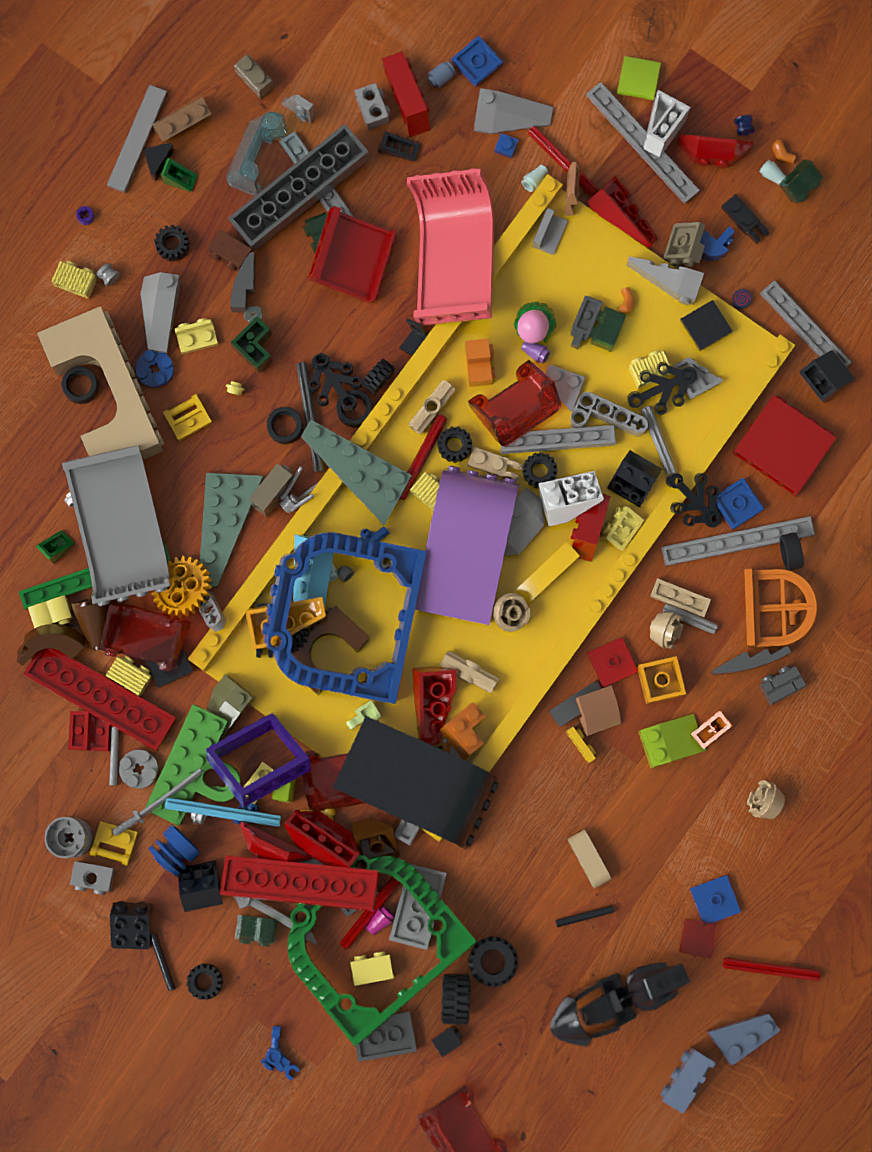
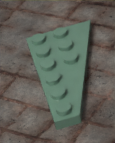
(365, 474)
(223, 518)

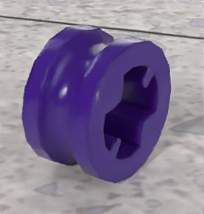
(86, 221)

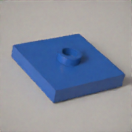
(477, 61)
(738, 504)
(715, 900)

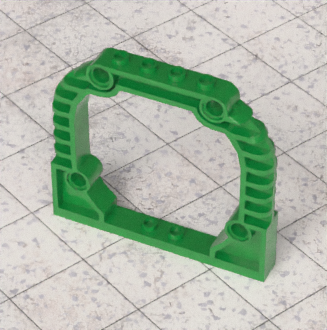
(361, 1021)

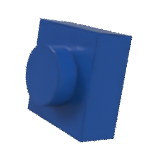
(506, 145)

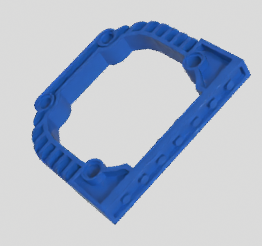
(384, 680)

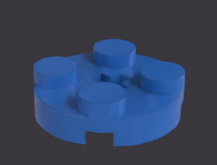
(159, 378)

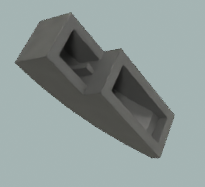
(243, 284)
(569, 708)

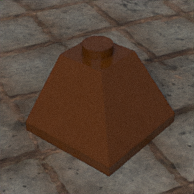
(374, 839)

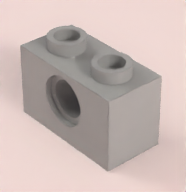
(104, 875)

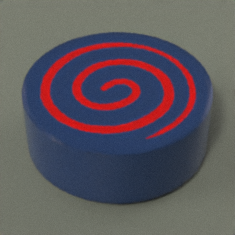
(741, 299)

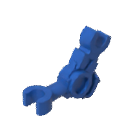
(275, 1056)

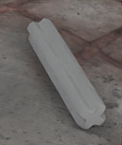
(692, 619)

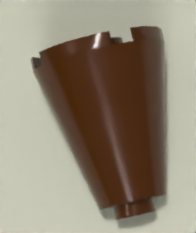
(91, 620)

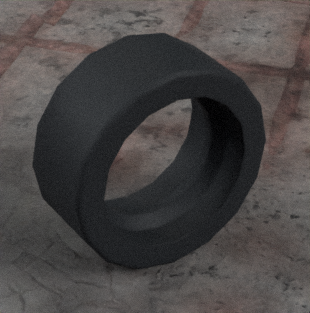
(78, 371)
(284, 411)
(354, 422)
(791, 551)

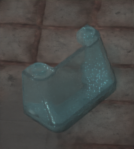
(242, 170)

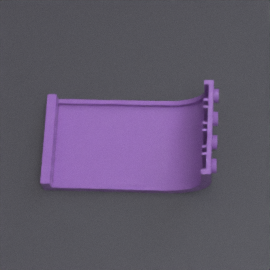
(466, 545)

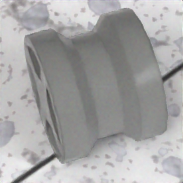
(108, 274)

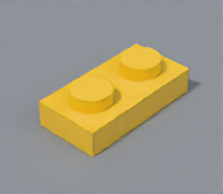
(586, 750)

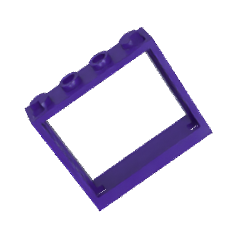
(268, 782)

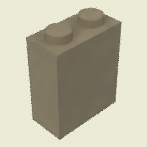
(269, 491)

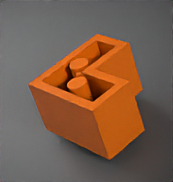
(478, 359)
(460, 733)

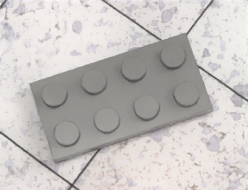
(410, 917)

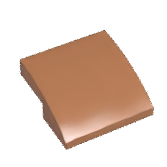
(572, 188)
(598, 710)

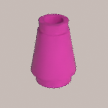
(381, 919)

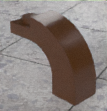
(51, 636)

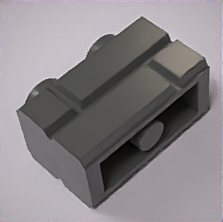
(782, 685)

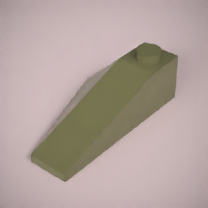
(229, 702)

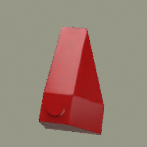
(614, 206)
(432, 697)

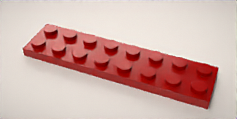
(100, 697)
(299, 883)

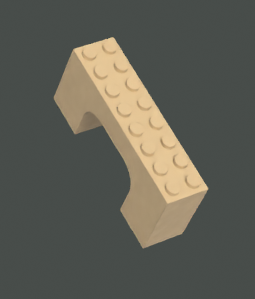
(93, 341)

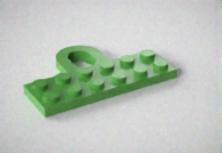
(187, 756)

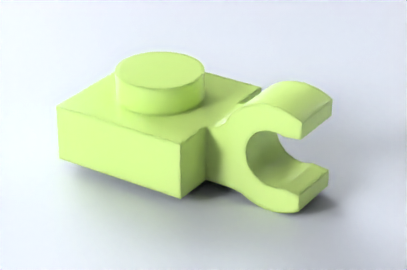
(366, 710)

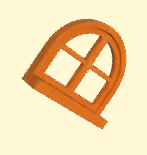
(754, 608)

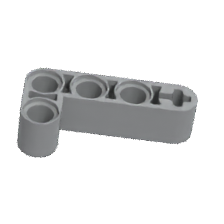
(610, 418)

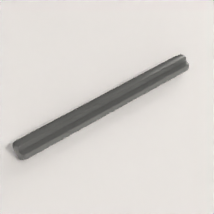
(308, 408)

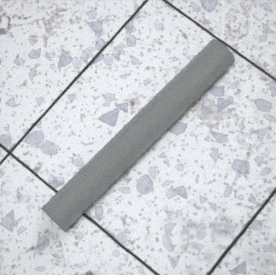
(114, 756)

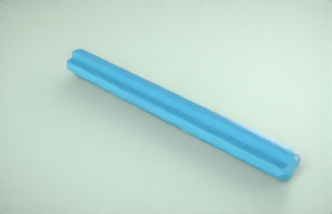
(223, 812)

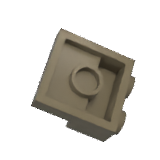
(685, 244)

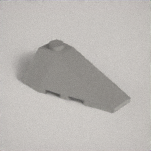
(506, 112)
(679, 284)
(159, 305)

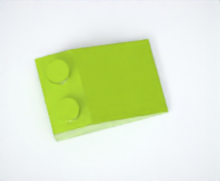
(670, 741)

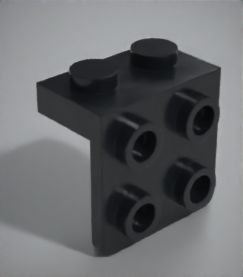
(130, 925)

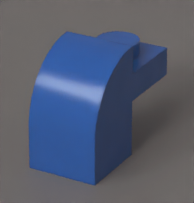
(715, 249)

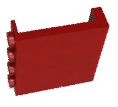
(352, 256)
(784, 445)

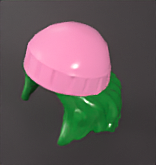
(535, 322)

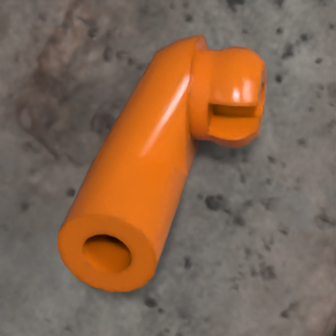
(781, 153)
(628, 302)
(791, 615)

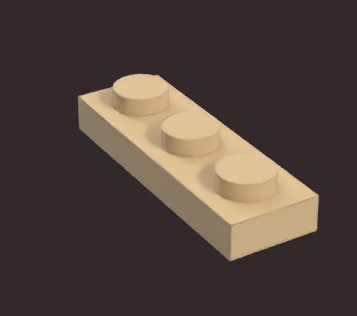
(680, 598)

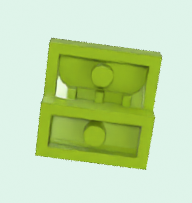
(638, 78)

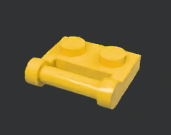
(190, 422)
(124, 840)

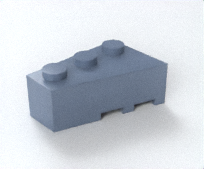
(743, 1037)
(686, 1080)

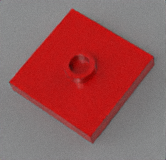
(612, 662)

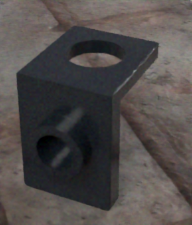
(414, 339)

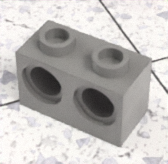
(368, 107)

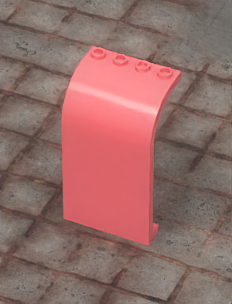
(454, 246)

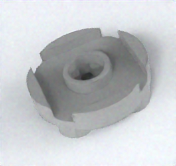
(129, 763)

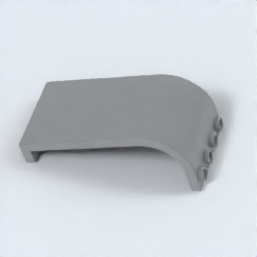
(118, 524)

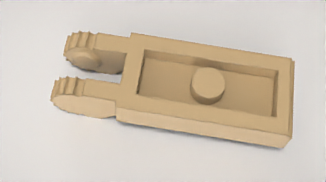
(493, 463)

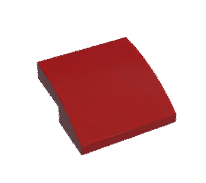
(88, 732)

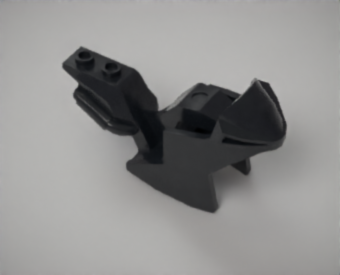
(645, 988)

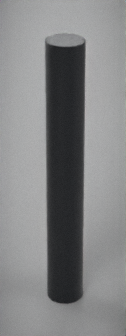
(584, 916)
(162, 962)

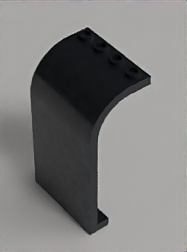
(416, 782)

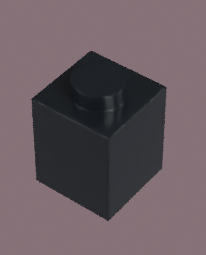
(447, 1041)

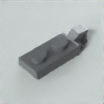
(585, 320)

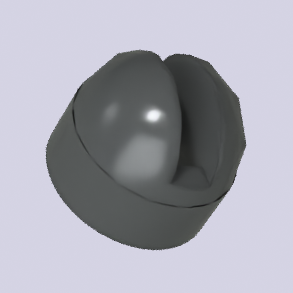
(345, 573)

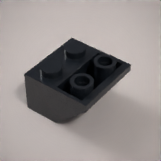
(827, 376)
(634, 478)
(199, 886)

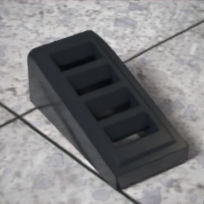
(396, 152)

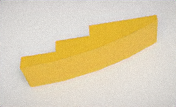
(547, 573)

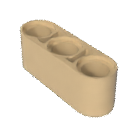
(589, 859)

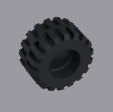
(481, 974)
(456, 999)

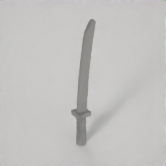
(138, 816)
(274, 914)

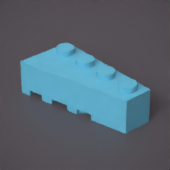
(316, 579)

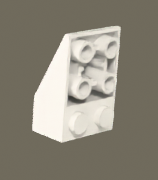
(569, 497)

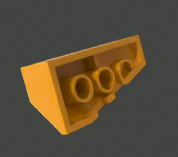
(300, 615)

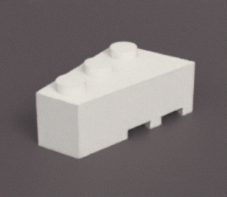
(665, 121)

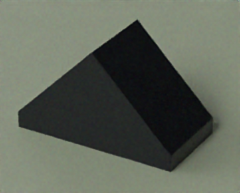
(157, 157)

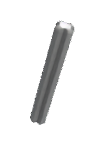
(659, 441)

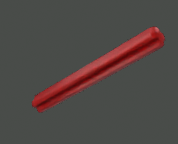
(560, 158)
(424, 452)
(367, 916)
(771, 969)

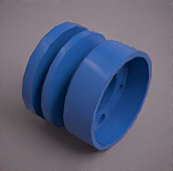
(174, 850)

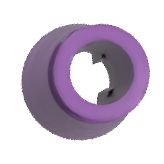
(536, 351)

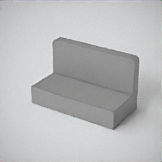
(549, 232)

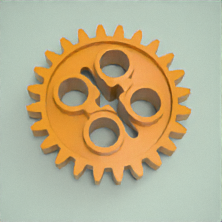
(182, 587)

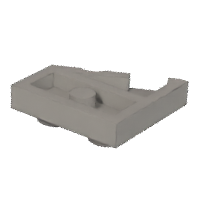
(301, 107)
(704, 381)
(567, 385)

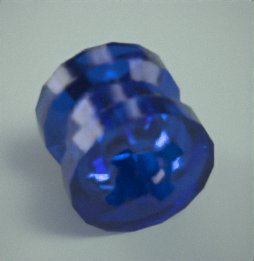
(744, 125)

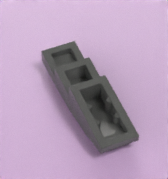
(745, 663)

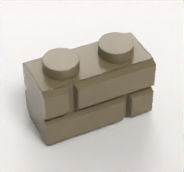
(254, 76)

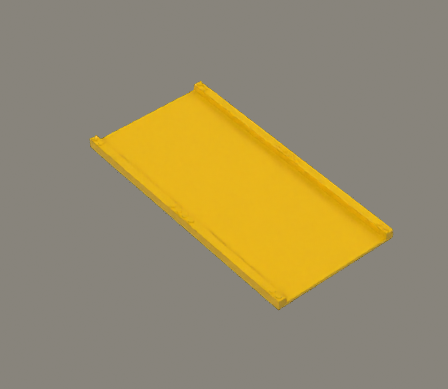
(528, 661)

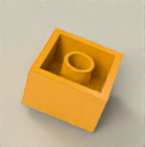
(661, 680)

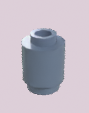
(441, 74)

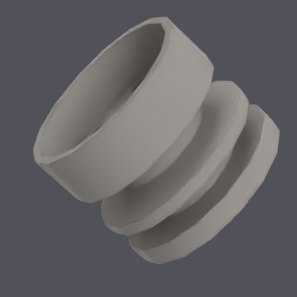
(58, 840)

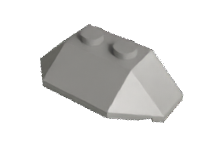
(525, 522)

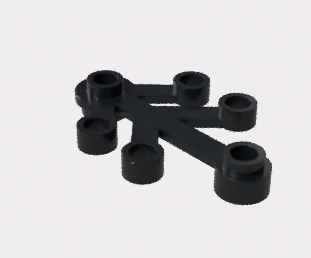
(333, 380)
(665, 386)
(697, 500)

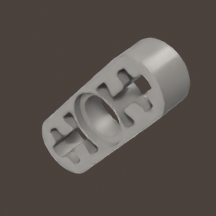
(215, 612)

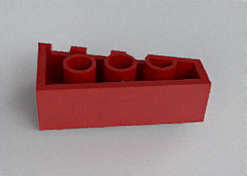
(406, 93)

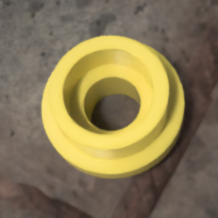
(235, 388)

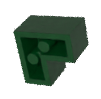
(249, 344)

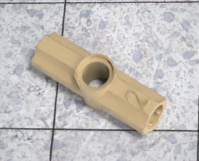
(439, 398)
(470, 672)

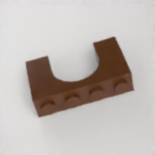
(335, 624)

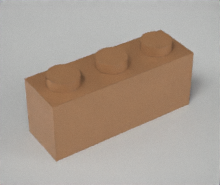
(181, 119)

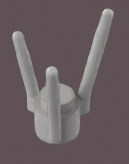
(292, 502)

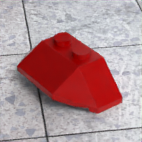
(714, 150)
(322, 838)
(269, 847)

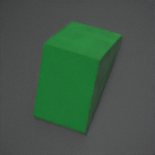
(178, 176)
(55, 546)

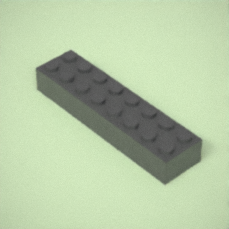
(299, 187)

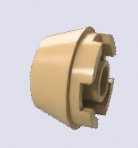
(511, 612)
(666, 629)
(766, 801)

